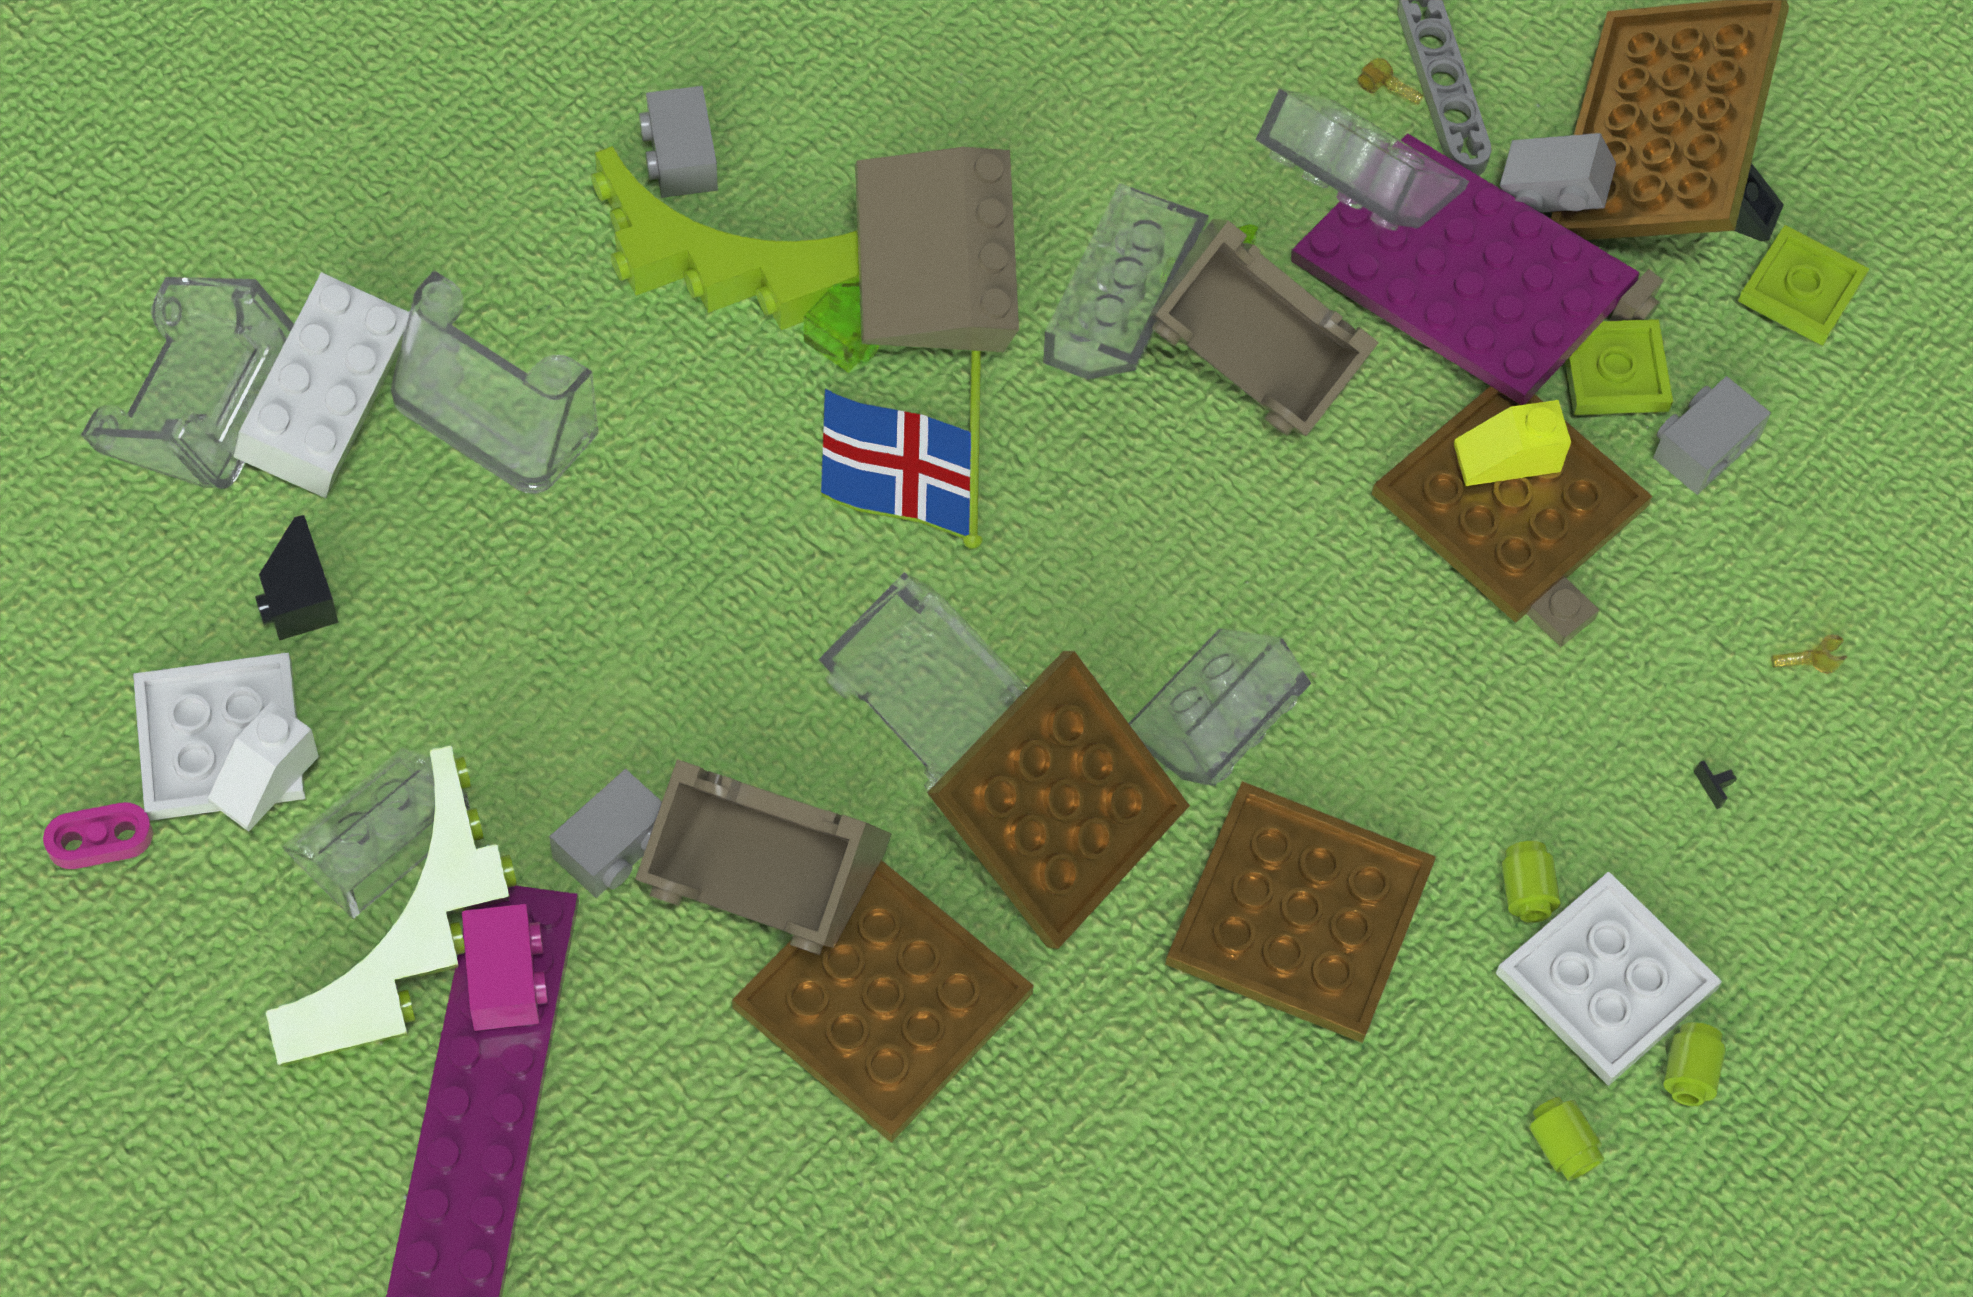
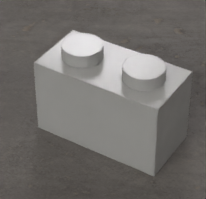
(681, 142)
(1559, 172)
(1710, 434)
(607, 834)

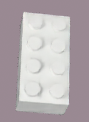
(322, 385)

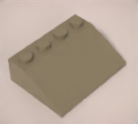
(937, 249)

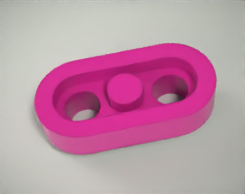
(99, 834)

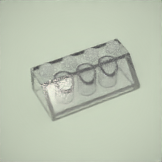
(1357, 160)
(1119, 280)

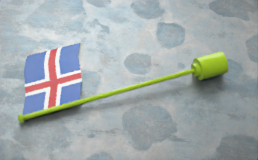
(904, 463)

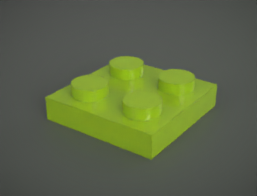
(1803, 285)
(1620, 370)

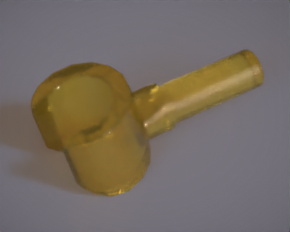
(1380, 73)
(1818, 657)

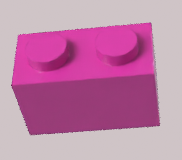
(501, 967)

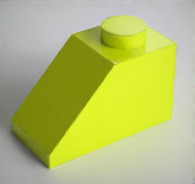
(1514, 444)

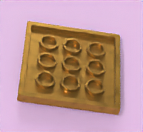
(1514, 533)
(1059, 799)
(1301, 911)
(887, 1006)

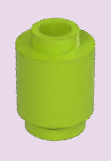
(1530, 881)
(1695, 1064)
(1566, 1138)

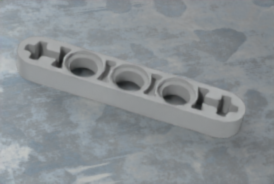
(1443, 98)

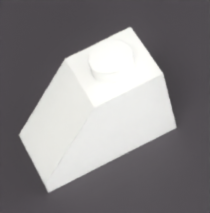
(263, 765)

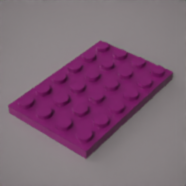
(1475, 281)

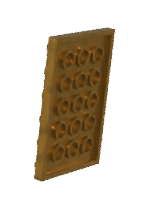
(1680, 113)

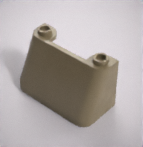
(1260, 328)
(760, 856)

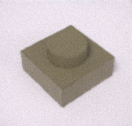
(1639, 300)
(1563, 612)

